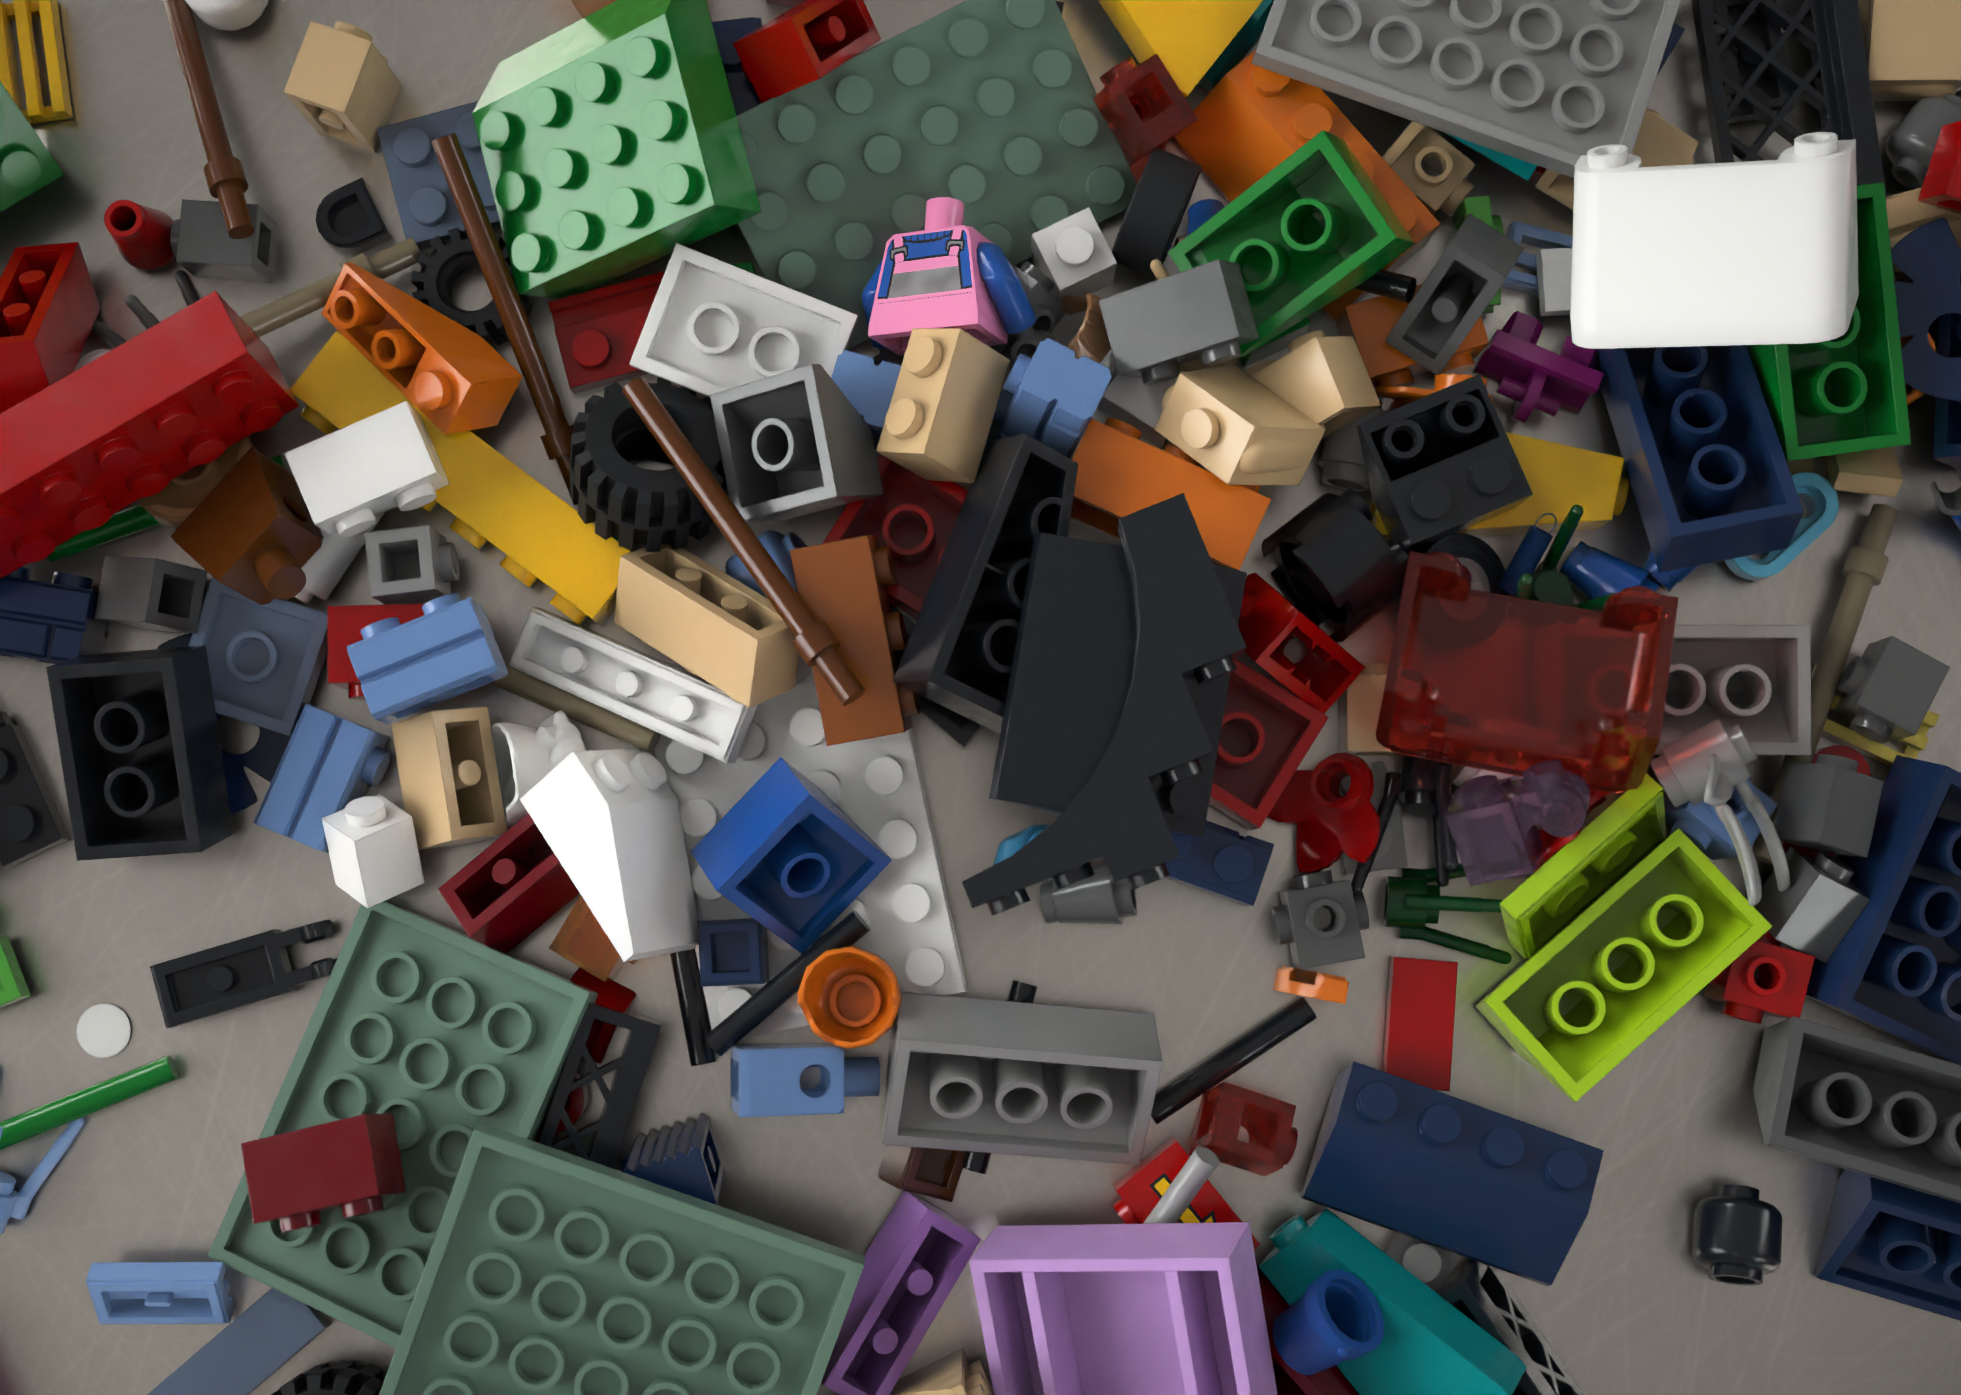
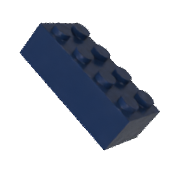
(1699, 452)

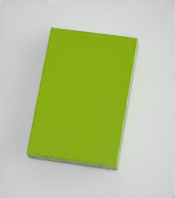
(1585, 867)

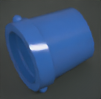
(1329, 1324)

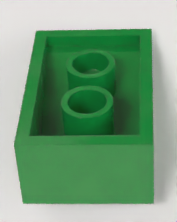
(1300, 235)

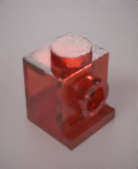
(1162, 104)
(1265, 1119)

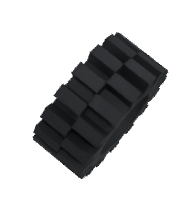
(436, 277)

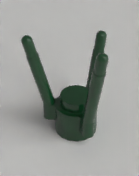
(1547, 583)
(1413, 903)

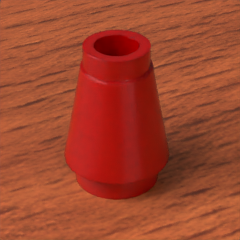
(140, 233)

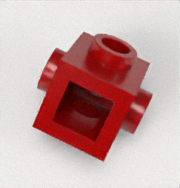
(1763, 982)

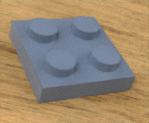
(418, 179)
(261, 656)

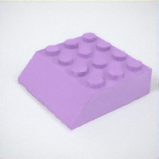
(1123, 1310)

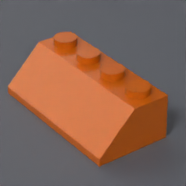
(1264, 117)

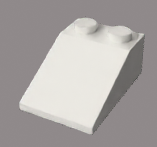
(621, 846)

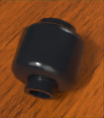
(1737, 1236)

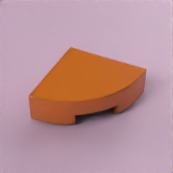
(1311, 984)

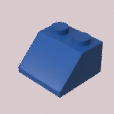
(789, 856)

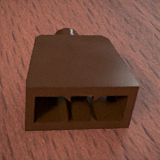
(253, 531)

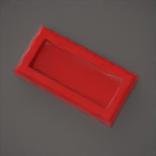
(1420, 1021)

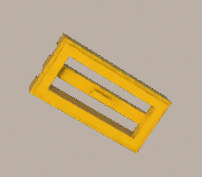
(22, 13)

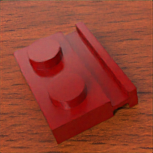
(602, 330)

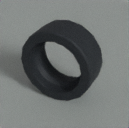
(1155, 210)

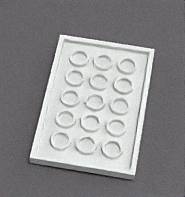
(881, 791)

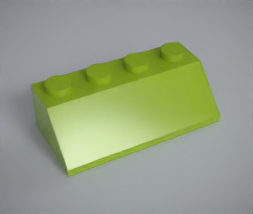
(1623, 966)

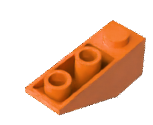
(423, 353)

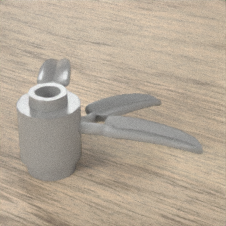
(1706, 769)

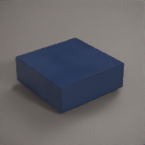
(733, 952)

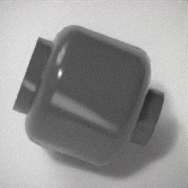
(1916, 135)

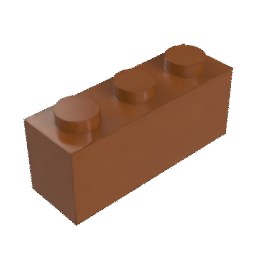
(848, 590)

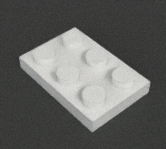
(731, 327)

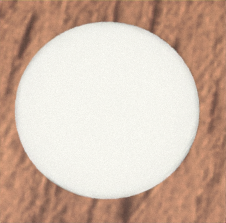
(103, 1030)

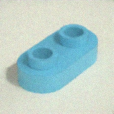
(1822, 510)

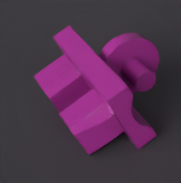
(1536, 375)

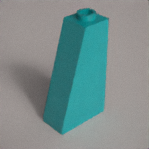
(1425, 1339)

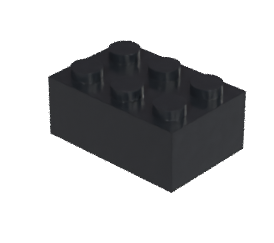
(140, 752)

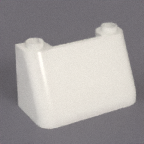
(1715, 248)

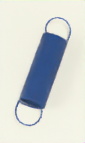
(1526, 556)

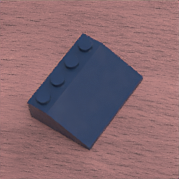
(1904, 949)

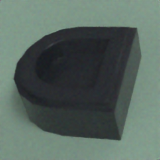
(352, 219)

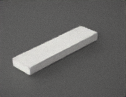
(631, 684)

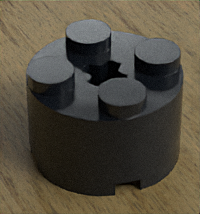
(1337, 563)

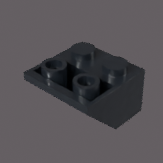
(1441, 465)

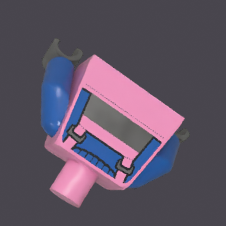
(946, 281)

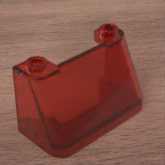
(1526, 679)

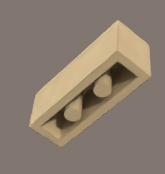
(706, 623)

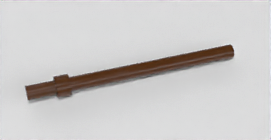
(223, 171)
(507, 301)
(812, 639)

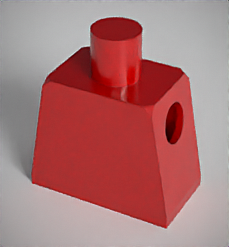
(1267, 626)

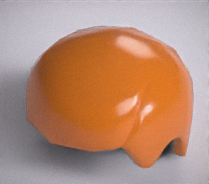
(850, 997)

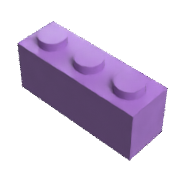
(897, 1296)

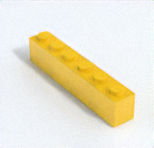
(485, 490)

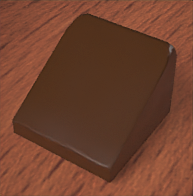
(922, 1170)

